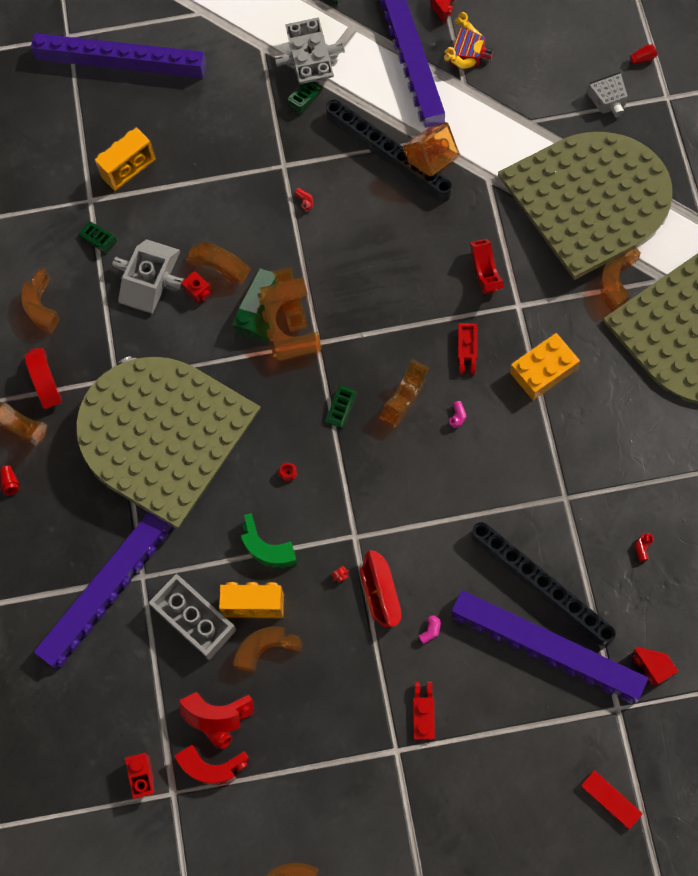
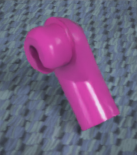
(459, 416)
(432, 631)

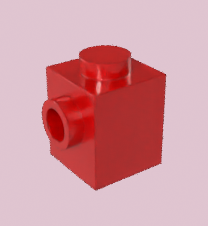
(196, 287)

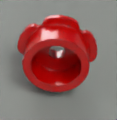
(287, 467)
(340, 574)

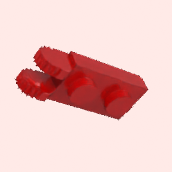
(467, 346)
(423, 714)

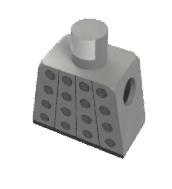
(609, 94)

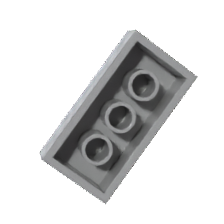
(192, 616)

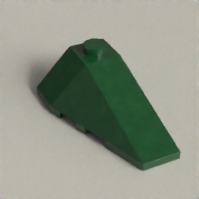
(249, 318)

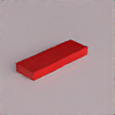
(611, 800)

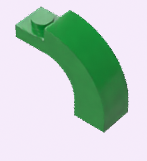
(269, 555)

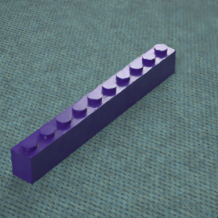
(118, 55)
(414, 61)
(103, 591)
(550, 647)

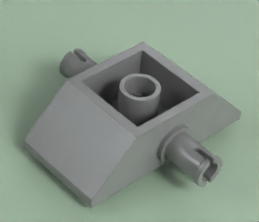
(309, 51)
(147, 275)

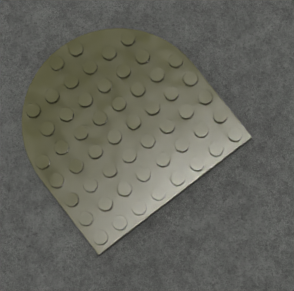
(592, 197)
(662, 330)
(160, 432)

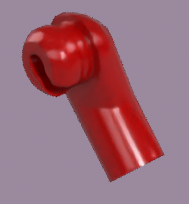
(307, 199)
(641, 545)

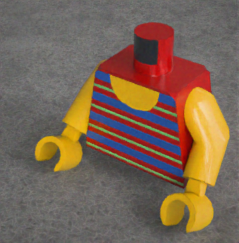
(468, 46)

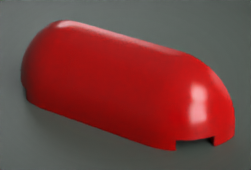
(380, 590)

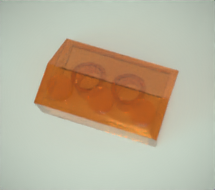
(432, 149)

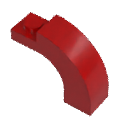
(485, 267)
(42, 377)
(214, 718)
(210, 774)

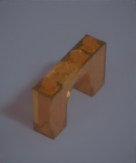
(286, 346)

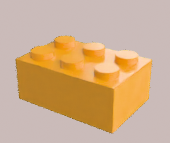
(125, 158)
(544, 366)
(251, 600)

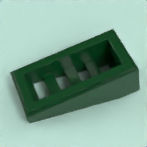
(301, 107)
(107, 244)
(342, 390)

